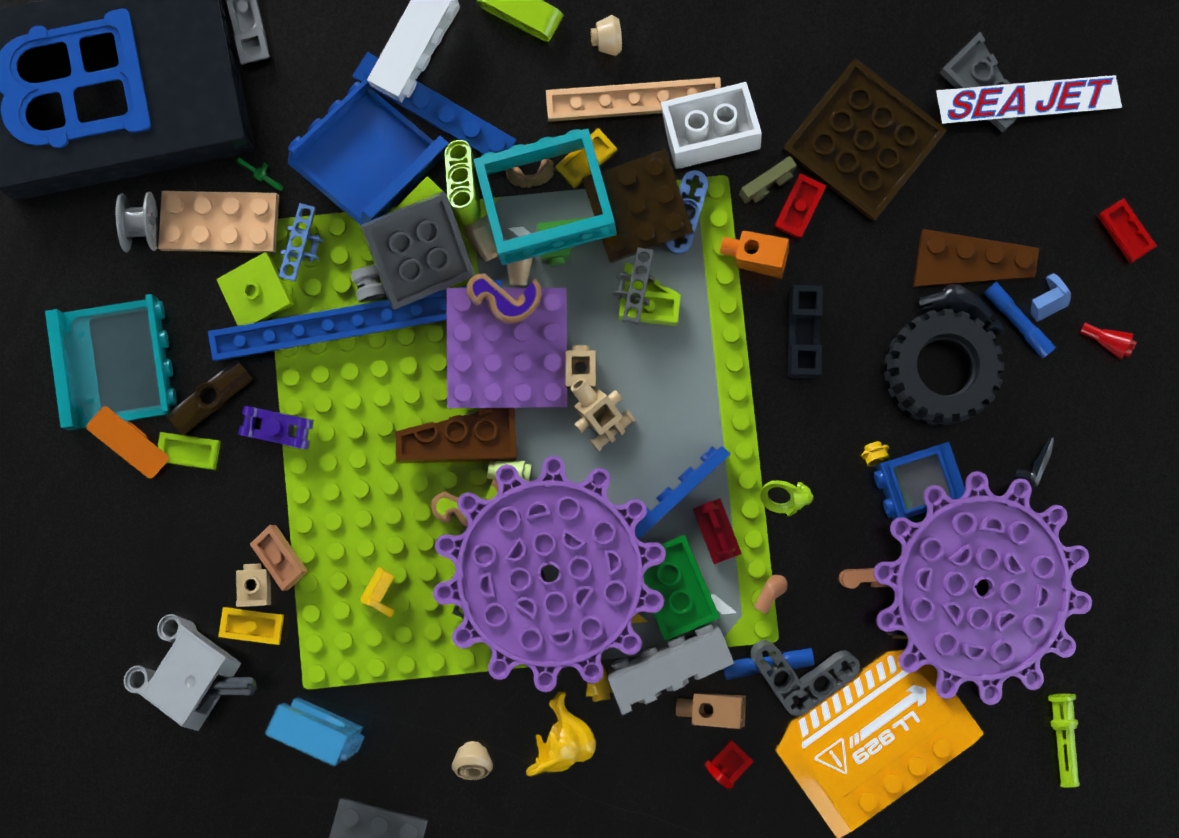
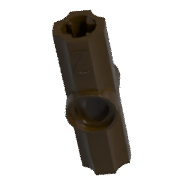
(194, 410)

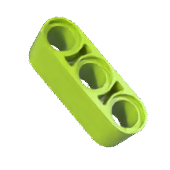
(529, 15)
(462, 182)

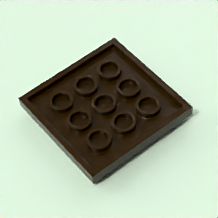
(864, 139)

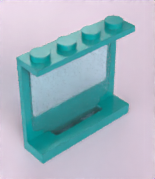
(111, 360)

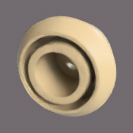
(607, 35)
(472, 761)

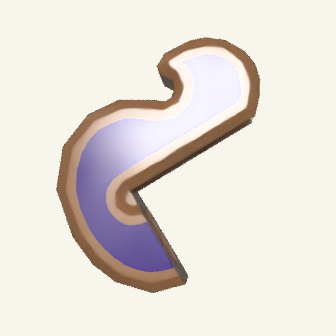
(500, 303)

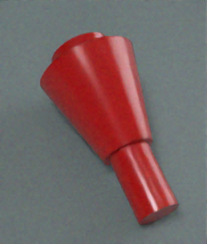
(1114, 341)

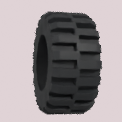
(971, 340)

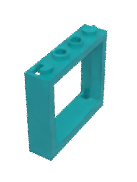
(557, 237)

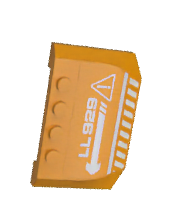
(874, 741)

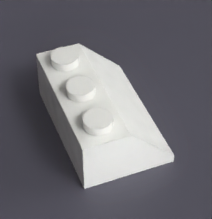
(711, 125)

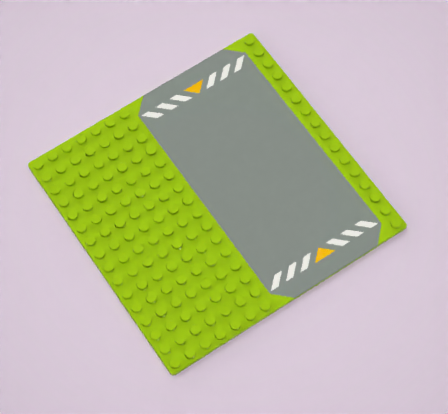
(365, 511)

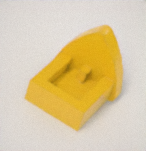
(376, 590)

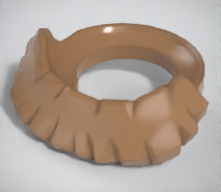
(542, 175)

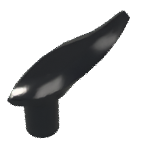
(1039, 466)

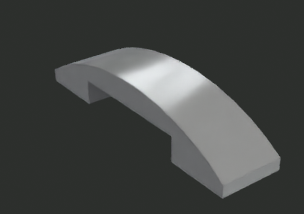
(248, 30)

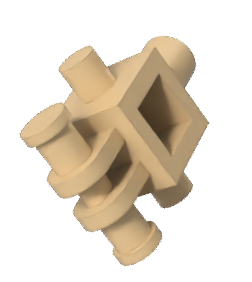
(599, 413)

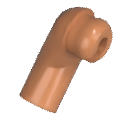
(773, 588)

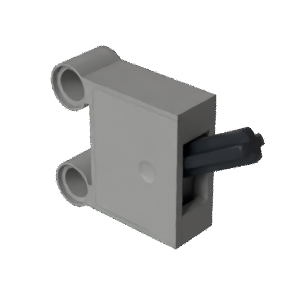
(189, 676)

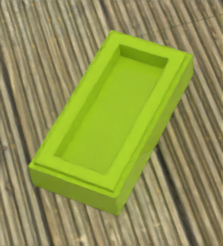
(190, 450)

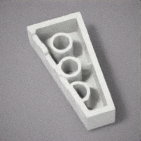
(412, 46)

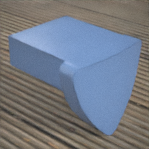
(1051, 301)

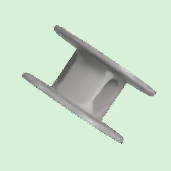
(137, 222)

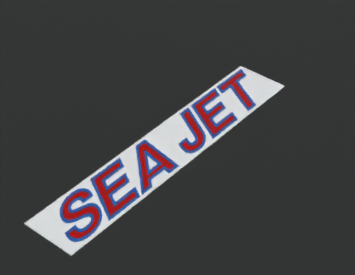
(1028, 99)

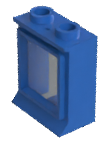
(909, 476)

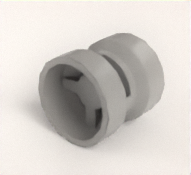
(368, 284)

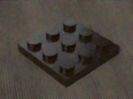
(643, 205)

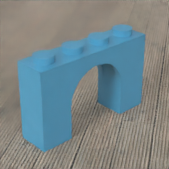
(315, 731)

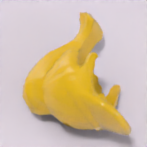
(567, 741)

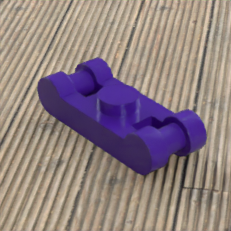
(276, 427)

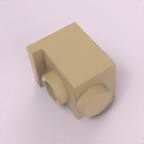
(578, 355)
(261, 594)

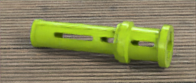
(1066, 724)

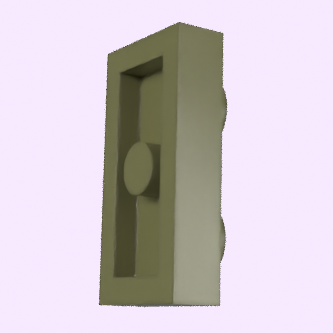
(759, 187)

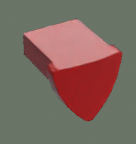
(728, 764)

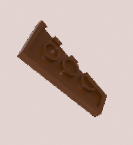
(965, 259)

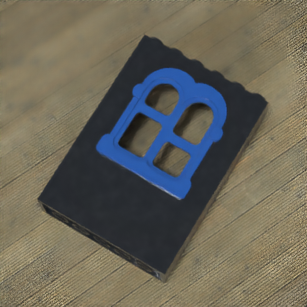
(176, 83)

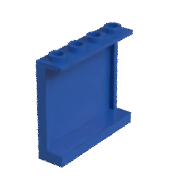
(364, 154)

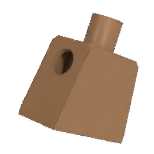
(727, 709)

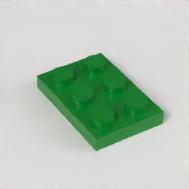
(683, 590)

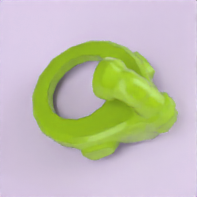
(799, 496)

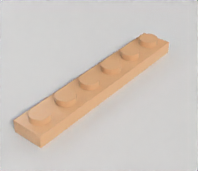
(621, 99)

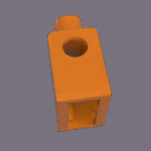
(768, 259)

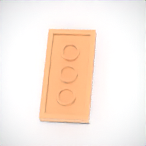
(218, 221)

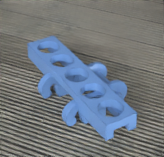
(305, 235)

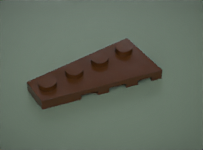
(465, 438)

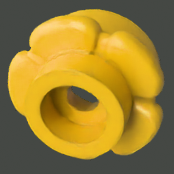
(875, 453)

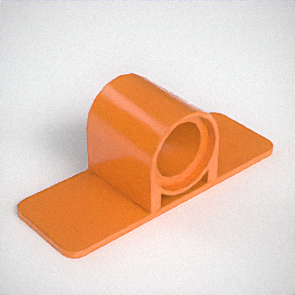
(127, 441)

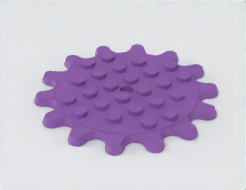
(1026, 595)
(557, 620)

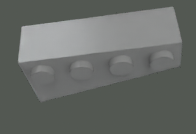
(668, 667)

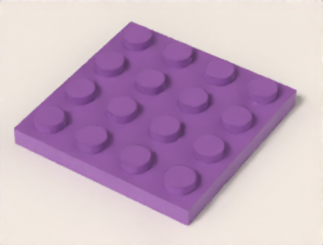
(502, 362)

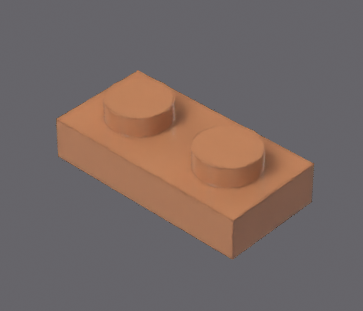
(279, 557)

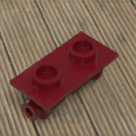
(717, 531)

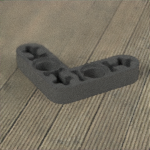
(796, 686)

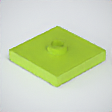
(255, 290)

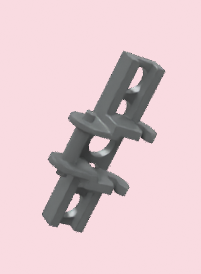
(635, 301)

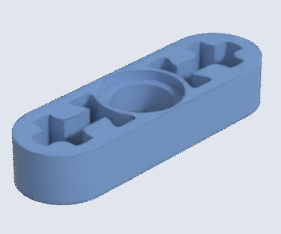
(699, 194)

